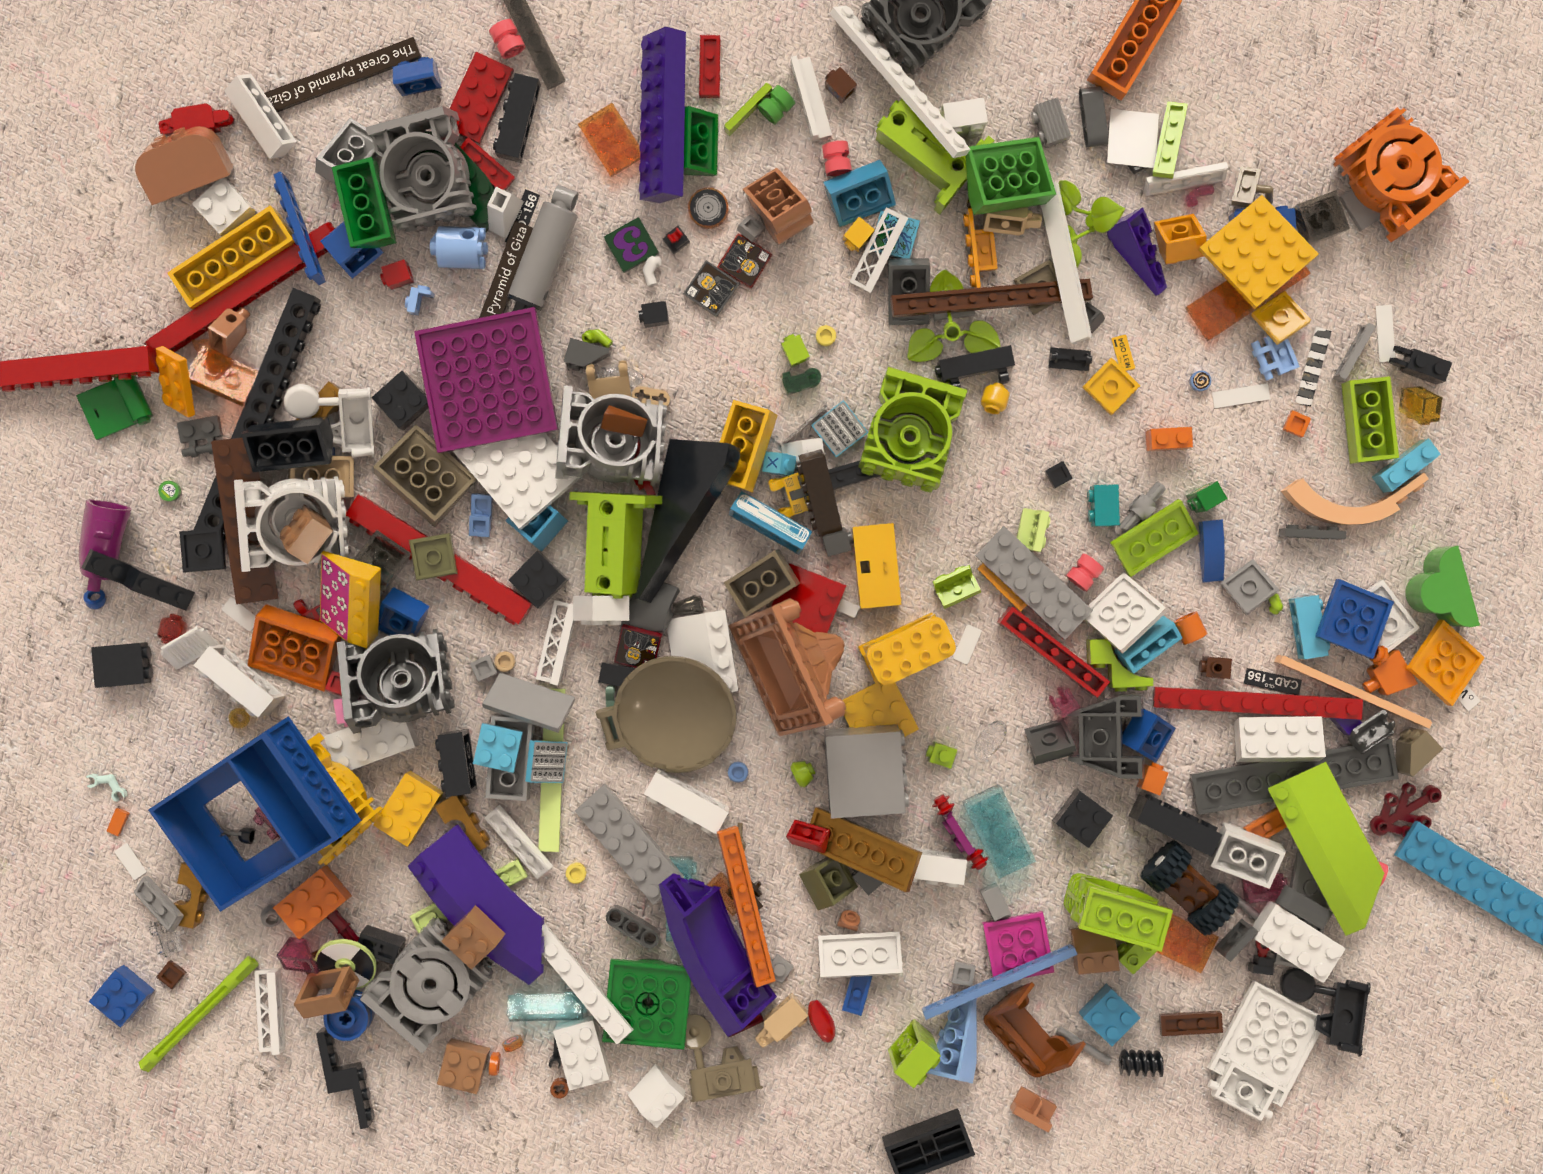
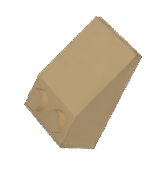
(340, 466)

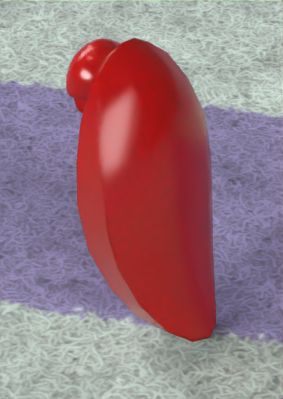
(821, 1021)

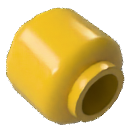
(995, 398)

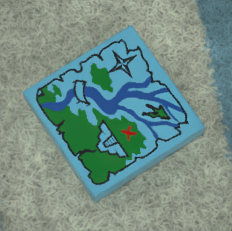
(905, 242)

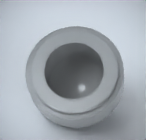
(267, 911)

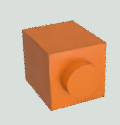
(1154, 778)

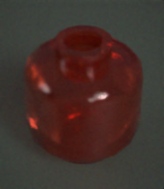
(171, 628)

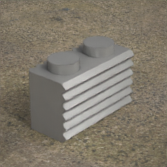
(1050, 122)

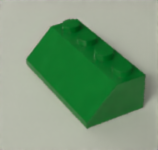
(364, 204)

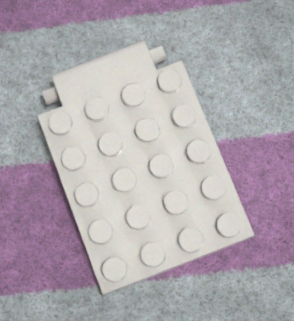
(1262, 1051)

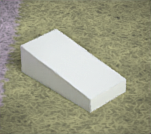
(848, 608)

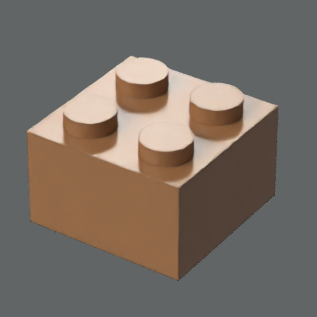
(305, 533)
(473, 937)
(463, 1066)

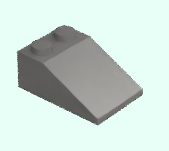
(347, 146)

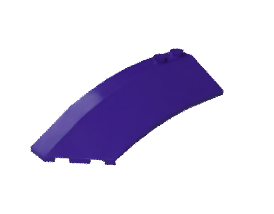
(460, 879)
(712, 952)

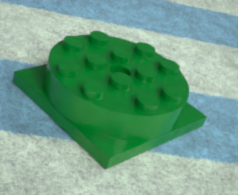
(667, 985)

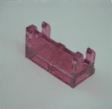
(1065, 704)
(1255, 893)

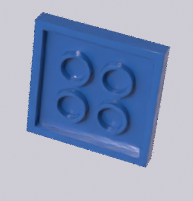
(1354, 619)

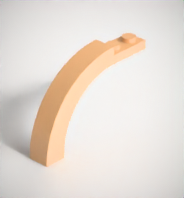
(1315, 506)

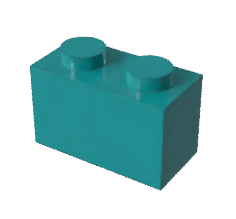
(1104, 505)

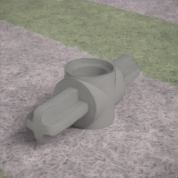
(1142, 507)

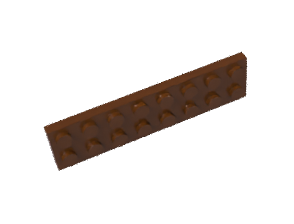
(230, 465)

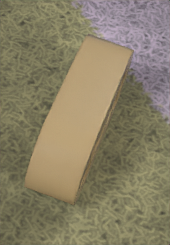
(652, 393)

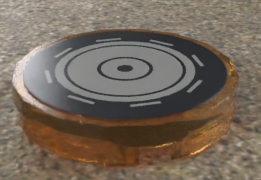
(708, 208)

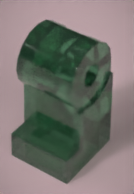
(801, 382)

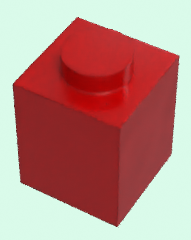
(396, 274)

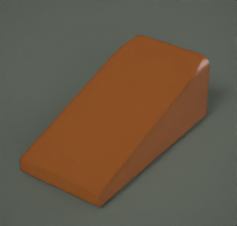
(623, 422)

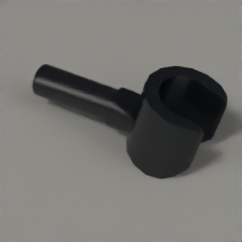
(555, 1057)

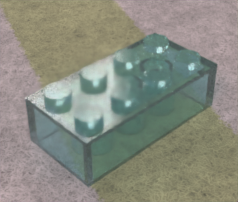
(998, 831)

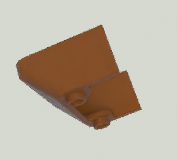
(1026, 1038)

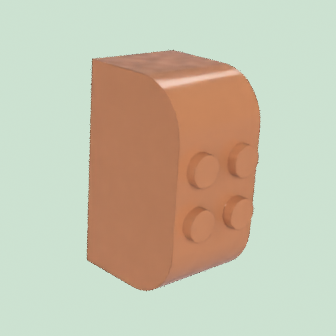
(181, 163)

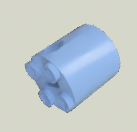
(459, 247)

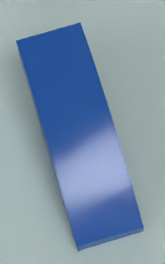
(1212, 550)

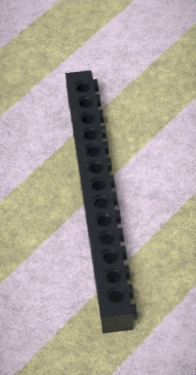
(266, 376)

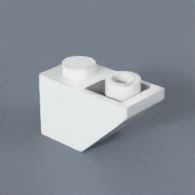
(502, 211)

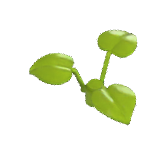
(1102, 217)
(926, 346)

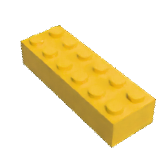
(231, 257)

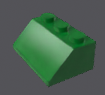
(700, 142)

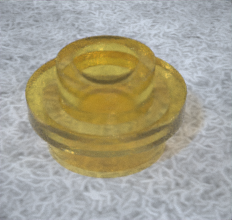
(233, 718)

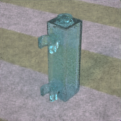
(545, 1007)

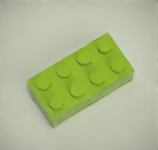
(1370, 420)
(914, 1054)

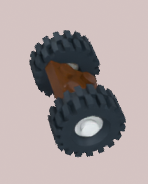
(1205, 903)

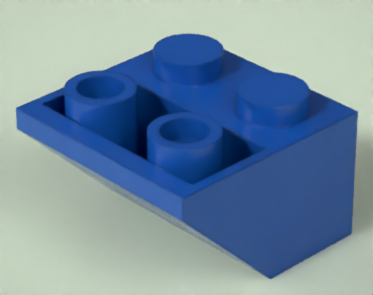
(350, 259)

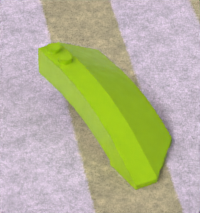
(1331, 844)

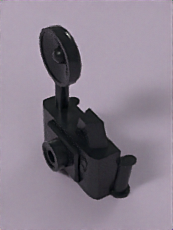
(1347, 1010)

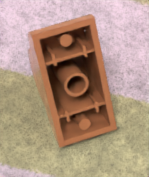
(779, 205)

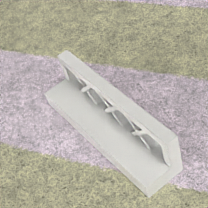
(810, 98)
(885, 253)
(563, 645)
(275, 1010)

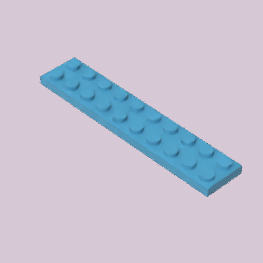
(1473, 880)

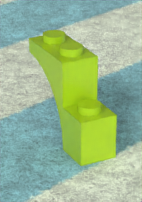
(1101, 653)

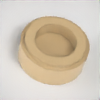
(505, 661)

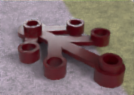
(1403, 810)

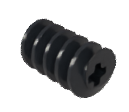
(1141, 1062)

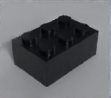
(456, 763)

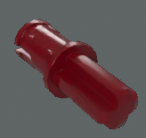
(342, 926)

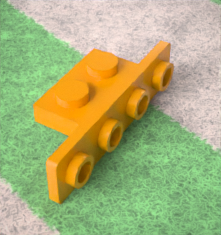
(982, 249)

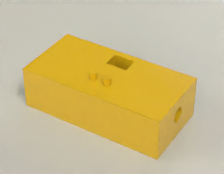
(878, 547)

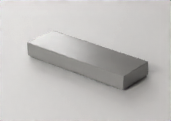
(1354, 352)
(158, 904)

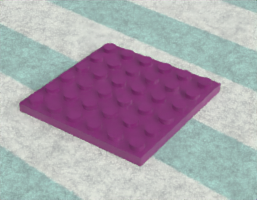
(486, 380)

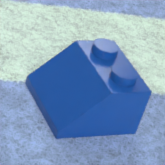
(416, 76)
(401, 613)
(1147, 735)

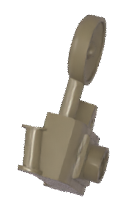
(719, 1080)

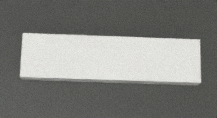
(1186, 179)
(518, 842)

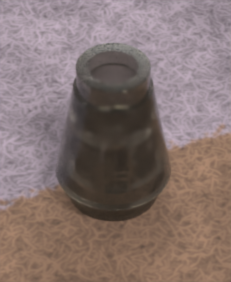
(689, 605)

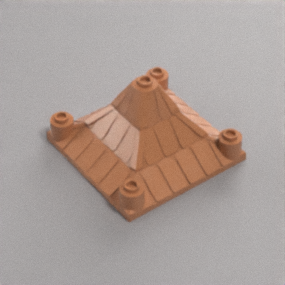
(790, 667)

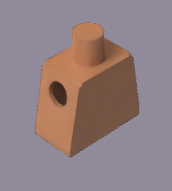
(228, 330)

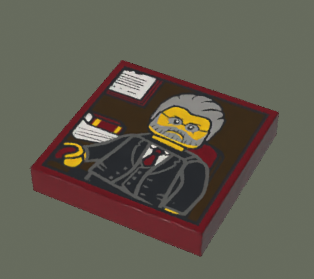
(637, 646)

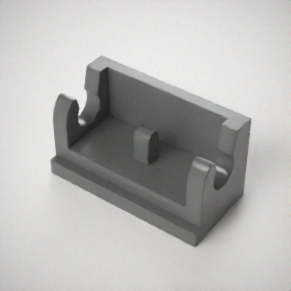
(1371, 732)

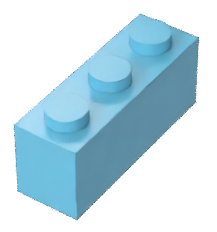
(1406, 465)
(1306, 617)
(1150, 645)

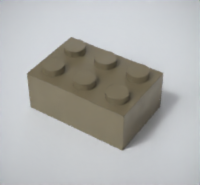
(762, 582)

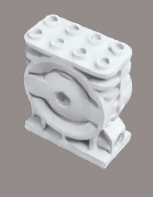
(248, 494)

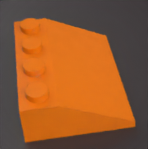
(293, 647)

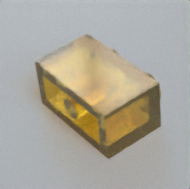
(1420, 405)

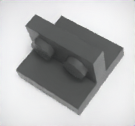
(1050, 741)

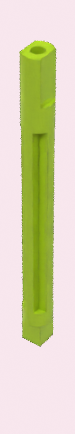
(228, 984)

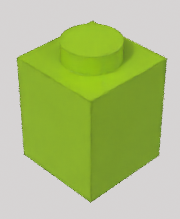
(795, 350)

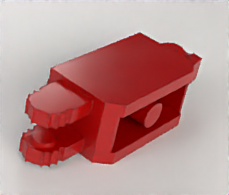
(196, 115)

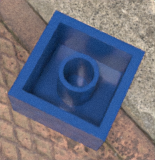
(121, 995)

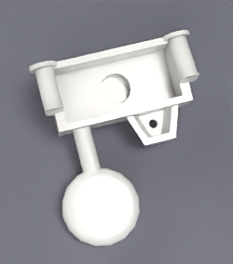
(355, 409)

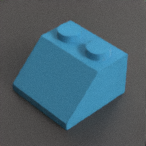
(542, 528)

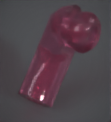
(1199, 191)

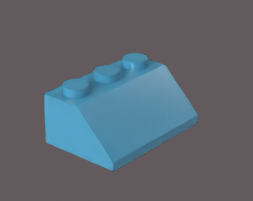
(860, 193)

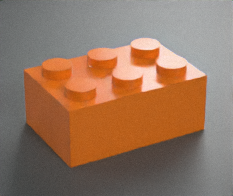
(312, 901)

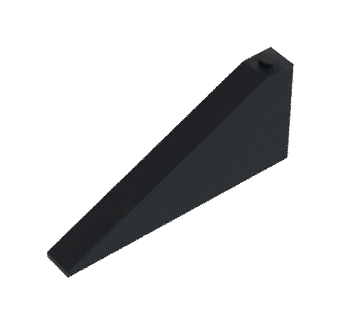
(689, 487)

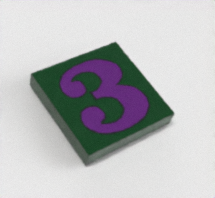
(631, 245)

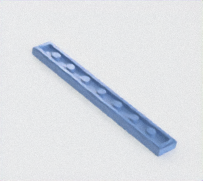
(999, 981)

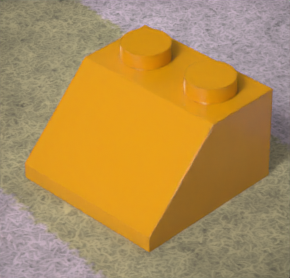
(1179, 238)

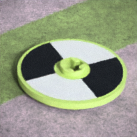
(344, 951)

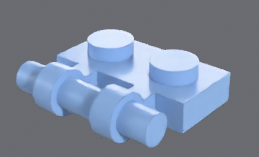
(1281, 354)

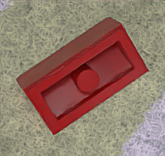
(808, 836)

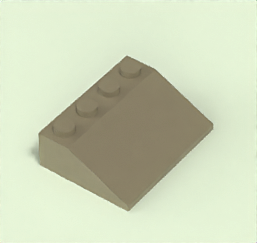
(422, 477)

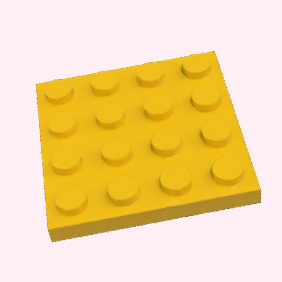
(1258, 251)

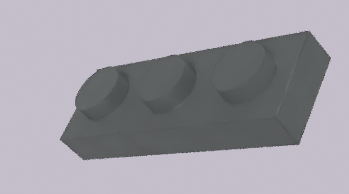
(1313, 532)

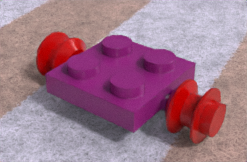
(952, 827)

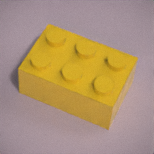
(408, 808)

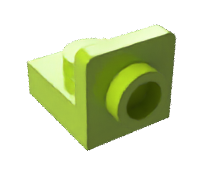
(941, 754)

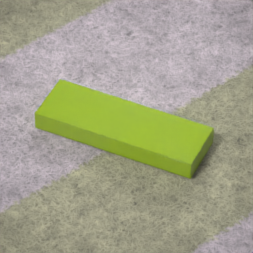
(747, 109)

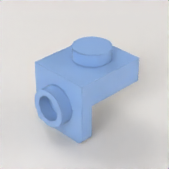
(414, 300)

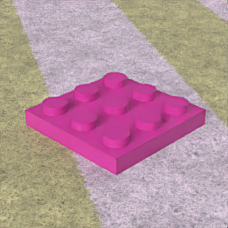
(1016, 942)

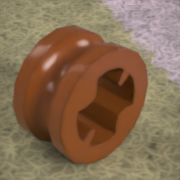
(561, 1094)

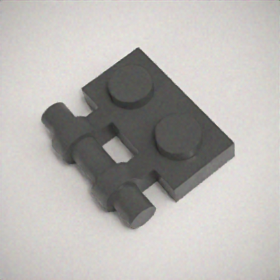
(197, 430)

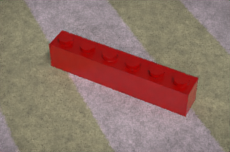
(1053, 651)

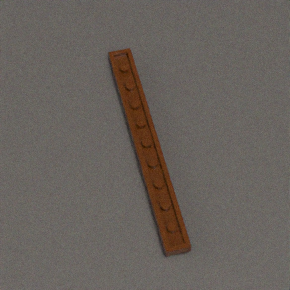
(981, 298)

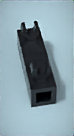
(975, 364)

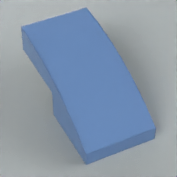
(480, 515)

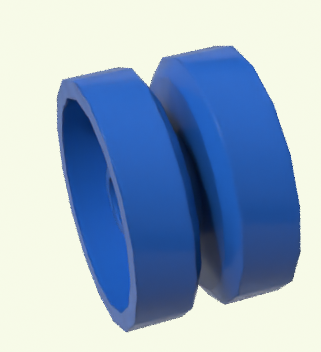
(351, 1026)

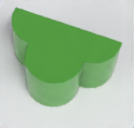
(1443, 589)

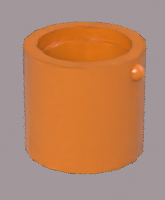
(1191, 627)

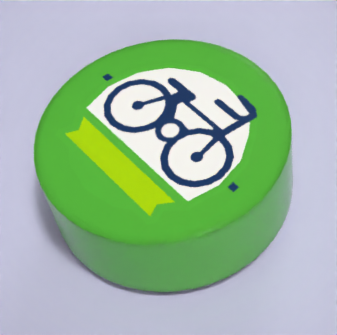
(169, 491)

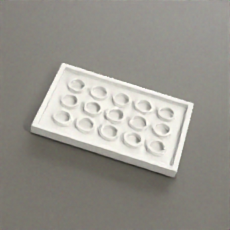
(518, 474)

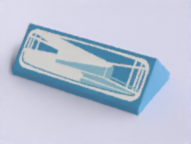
(770, 522)

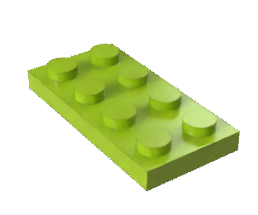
(1154, 537)

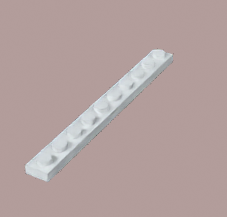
(900, 81)

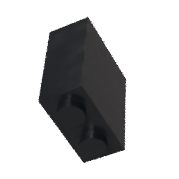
(121, 664)

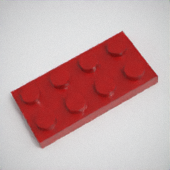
(480, 95)

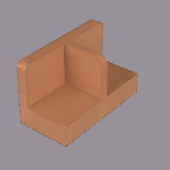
(1033, 1108)

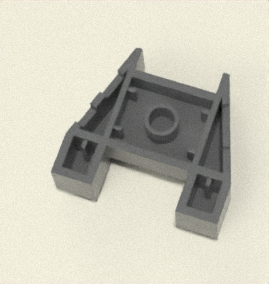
(1102, 736)

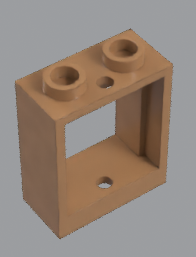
(341, 980)

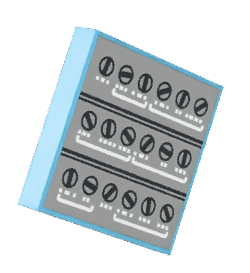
(839, 428)
(546, 761)

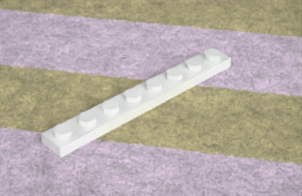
(584, 986)

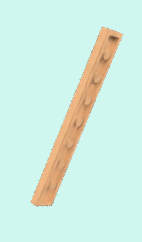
(1353, 691)

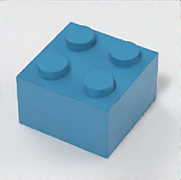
(1109, 1015)

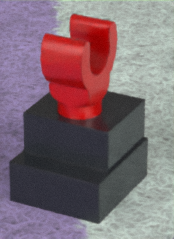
(676, 240)
(1261, 963)

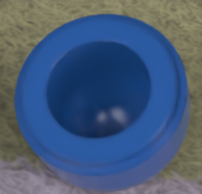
(94, 604)

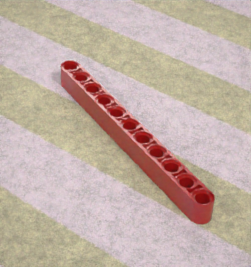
(238, 294)

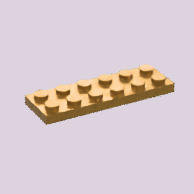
(868, 851)

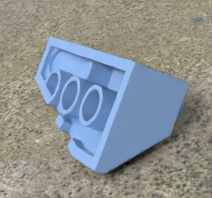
(958, 1044)

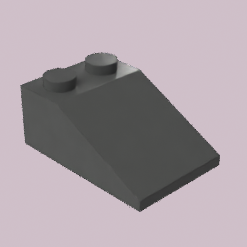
(908, 277)

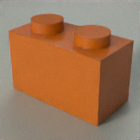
(1169, 439)

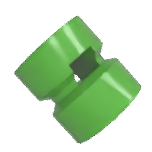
(773, 107)

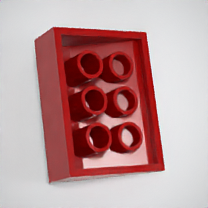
(816, 597)

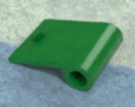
(117, 407)

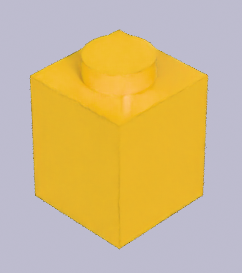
(858, 235)

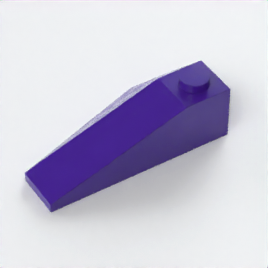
(1133, 242)

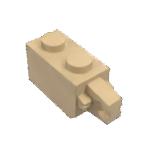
(1011, 221)
(782, 1020)

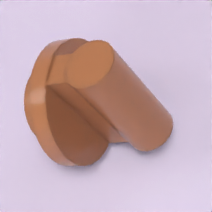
(849, 920)

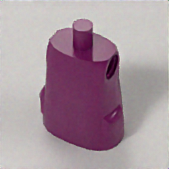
(101, 531)

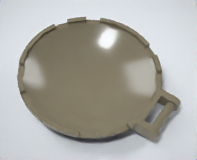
(672, 714)

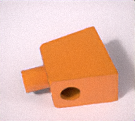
(1389, 676)

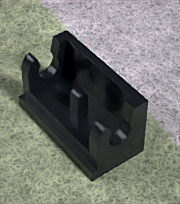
(381, 943)

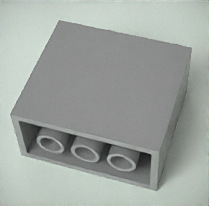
(866, 771)

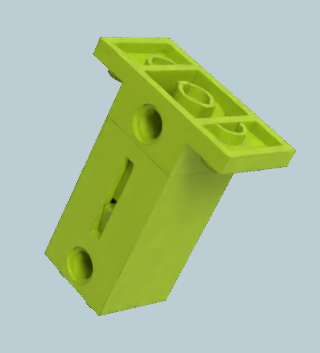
(923, 152)
(613, 541)

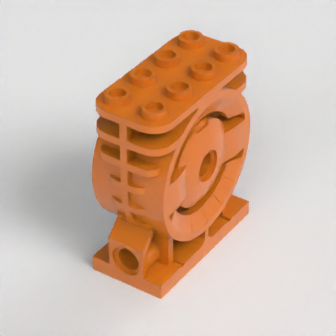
(1419, 162)

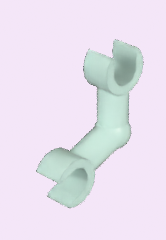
(111, 780)

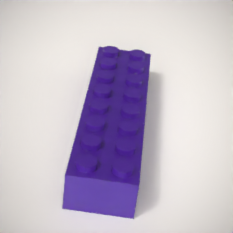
(662, 115)

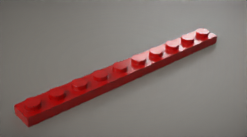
(1258, 703)

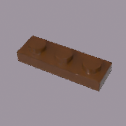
(1191, 1023)

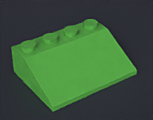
(1008, 176)

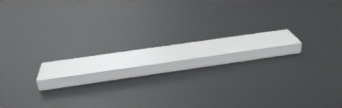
(1066, 269)

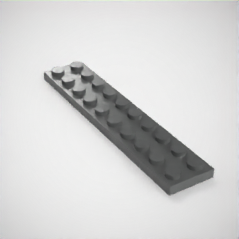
(1249, 782)

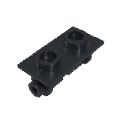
(1070, 359)

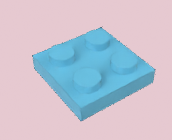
(498, 747)

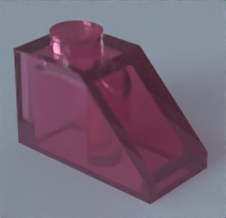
(298, 956)

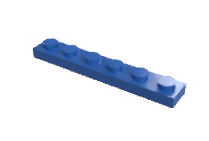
(297, 223)

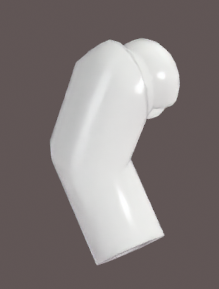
(649, 268)

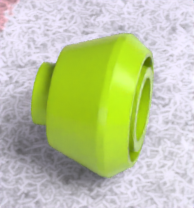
(802, 772)

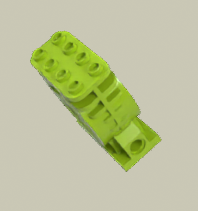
(923, 400)
(1117, 911)

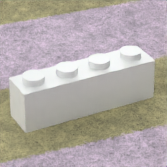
(260, 116)

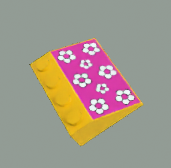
(350, 598)

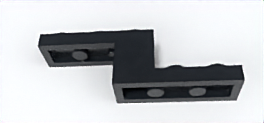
(138, 579)
(345, 1078)

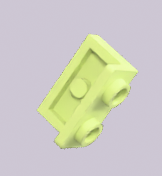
(1032, 528)

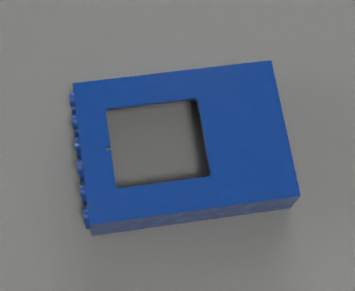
(289, 790)

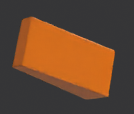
(117, 821)

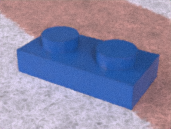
(856, 994)

